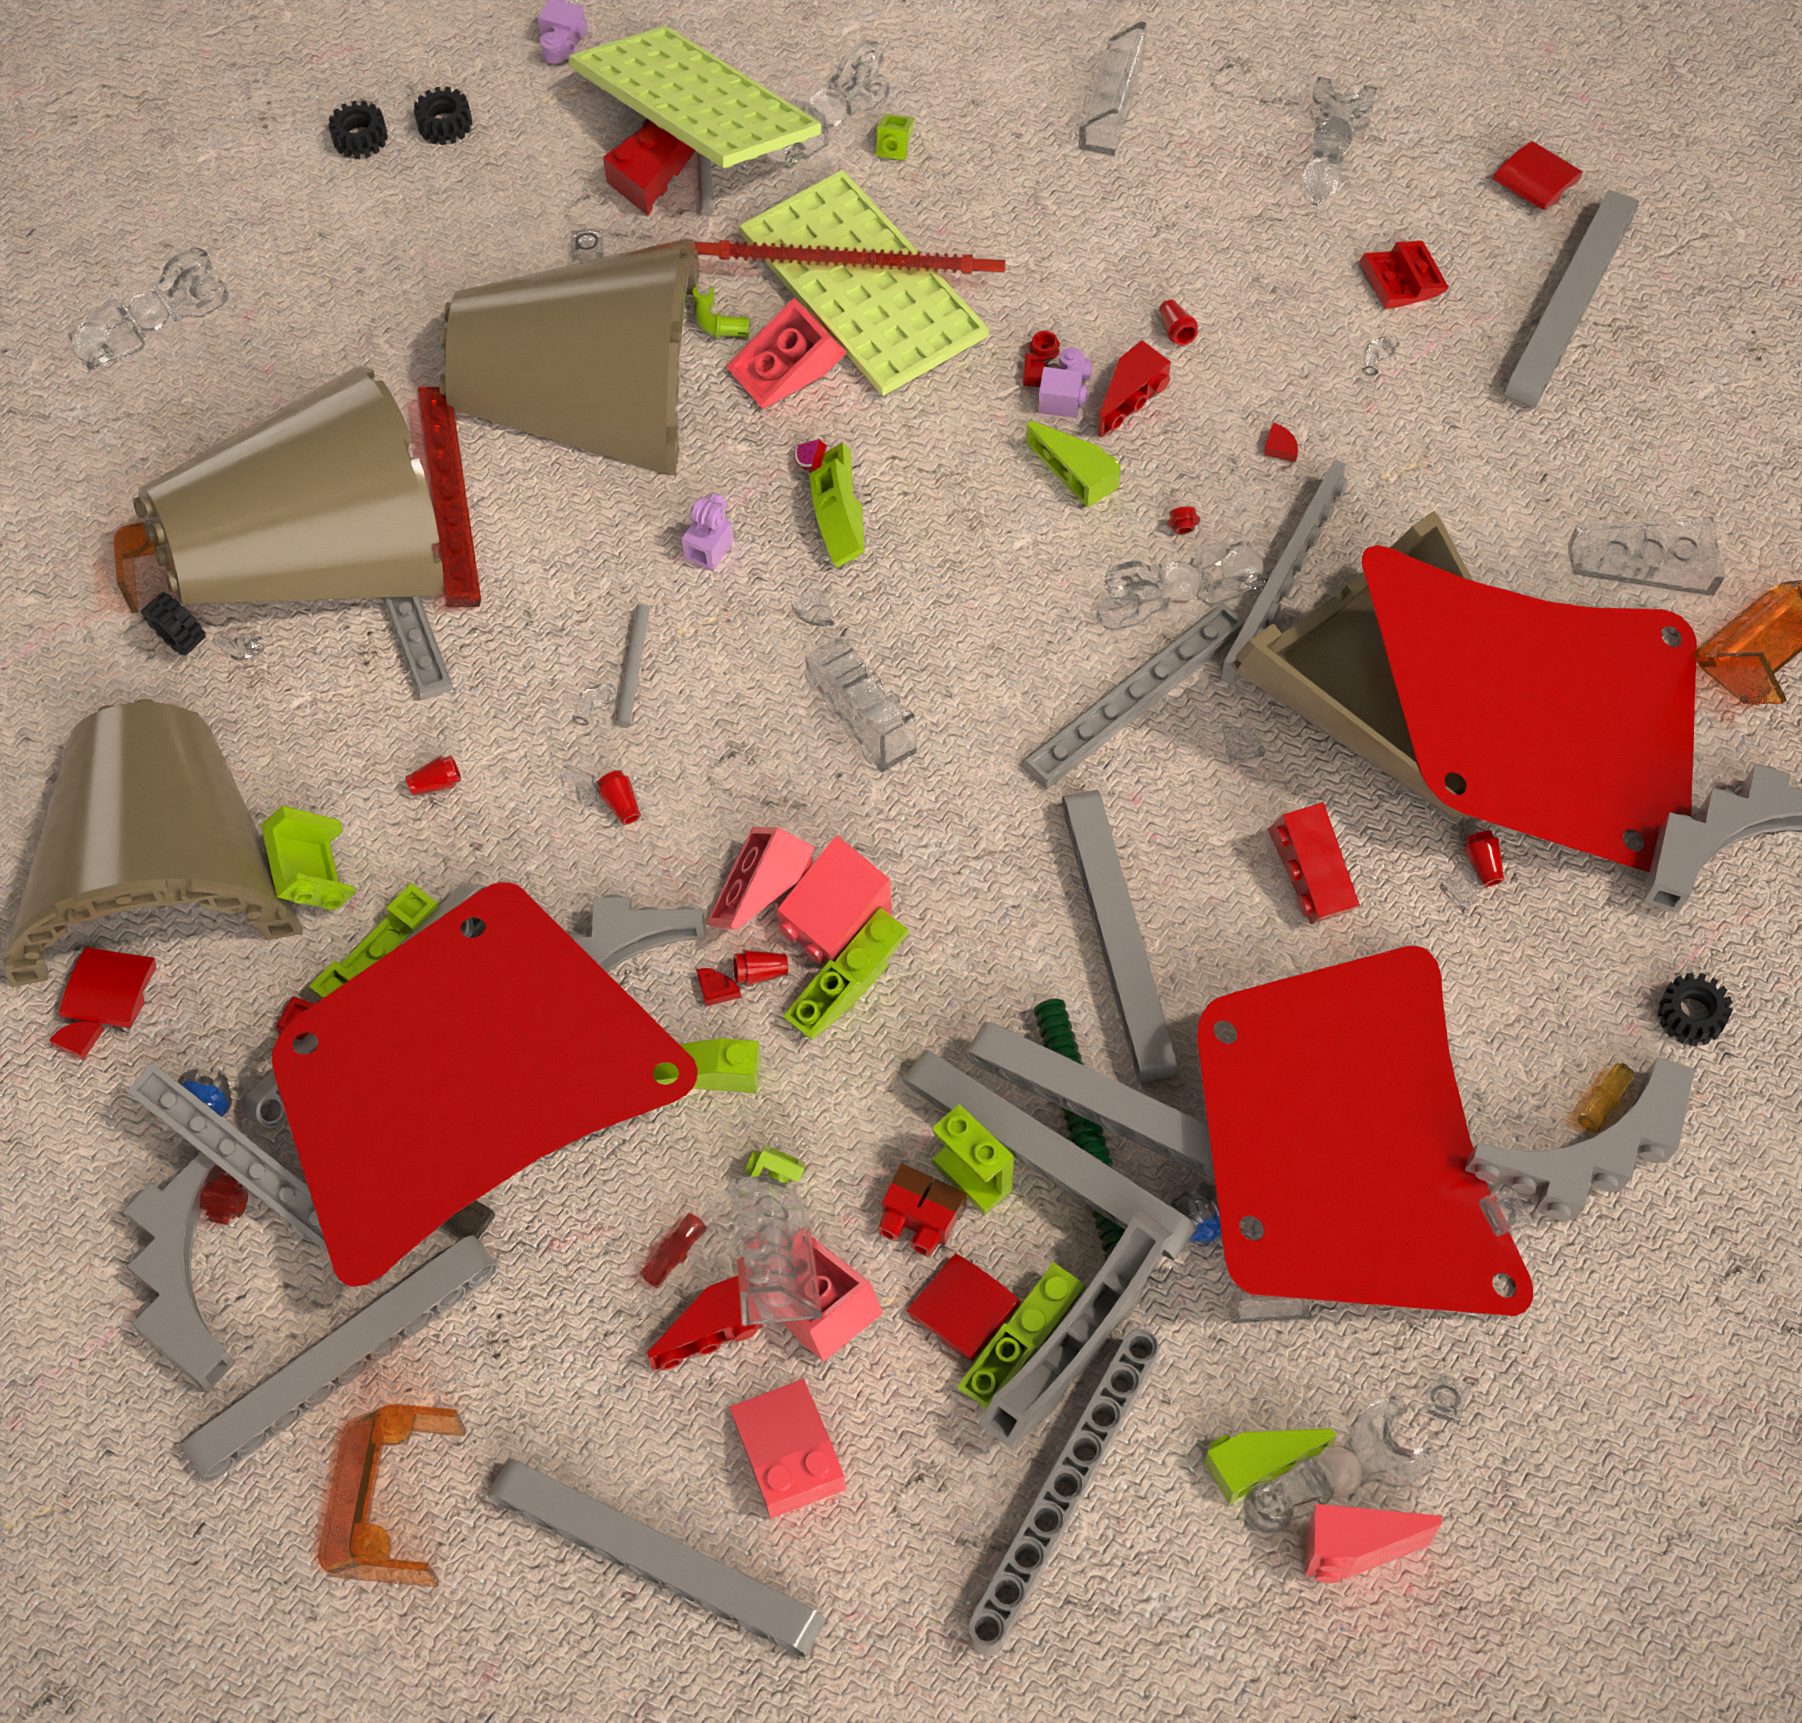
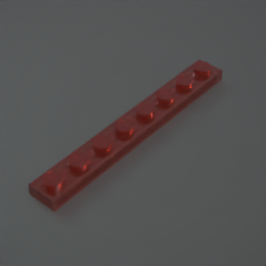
(448, 499)

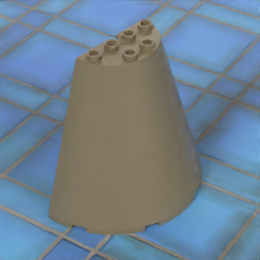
(578, 352)
(300, 506)
(1339, 673)
(141, 823)

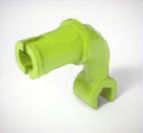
(715, 323)

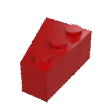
(646, 165)
(1314, 863)

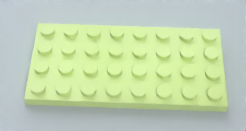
(695, 96)
(884, 318)

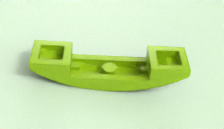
(404, 916)

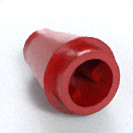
(1178, 323)
(434, 776)
(619, 796)
(1485, 857)
(758, 966)

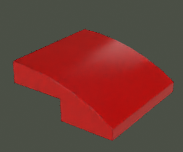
(1537, 175)
(1403, 274)
(107, 987)
(963, 1307)

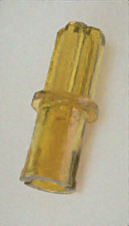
(1606, 1097)

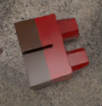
(921, 1208)

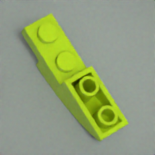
(836, 507)
(848, 977)
(1022, 1335)

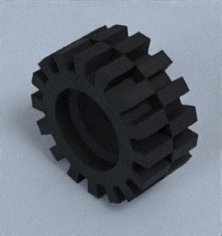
(440, 103)
(355, 117)
(173, 623)
(1703, 992)

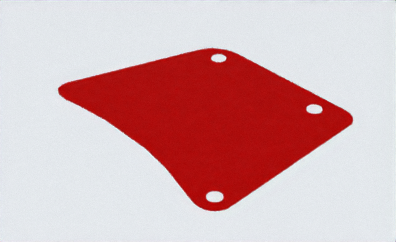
(1544, 707)
(459, 1073)
(1350, 1143)

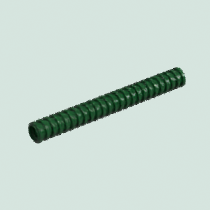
(1087, 1135)

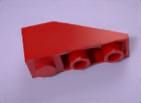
(1135, 380)
(703, 1327)

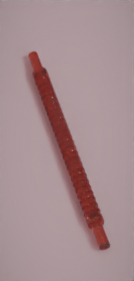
(966, 263)

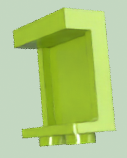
(303, 858)
(973, 1159)

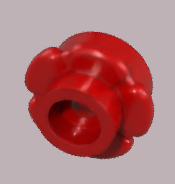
(1044, 345)
(1183, 519)

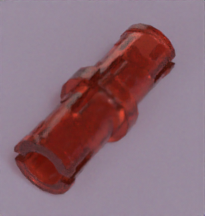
(673, 1250)

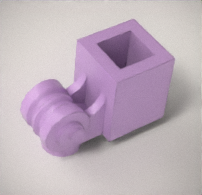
(561, 29)
(1063, 388)
(709, 533)

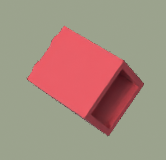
(833, 902)

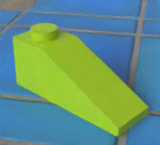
(1076, 462)
(721, 1065)
(1261, 1457)

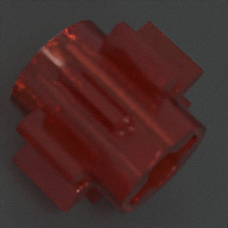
(223, 1199)

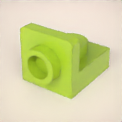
(893, 136)
(780, 1165)

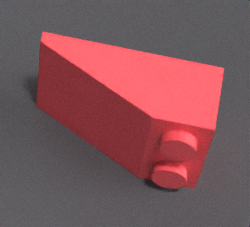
(785, 355)
(763, 871)
(845, 1302)
(788, 1448)
(1355, 1540)

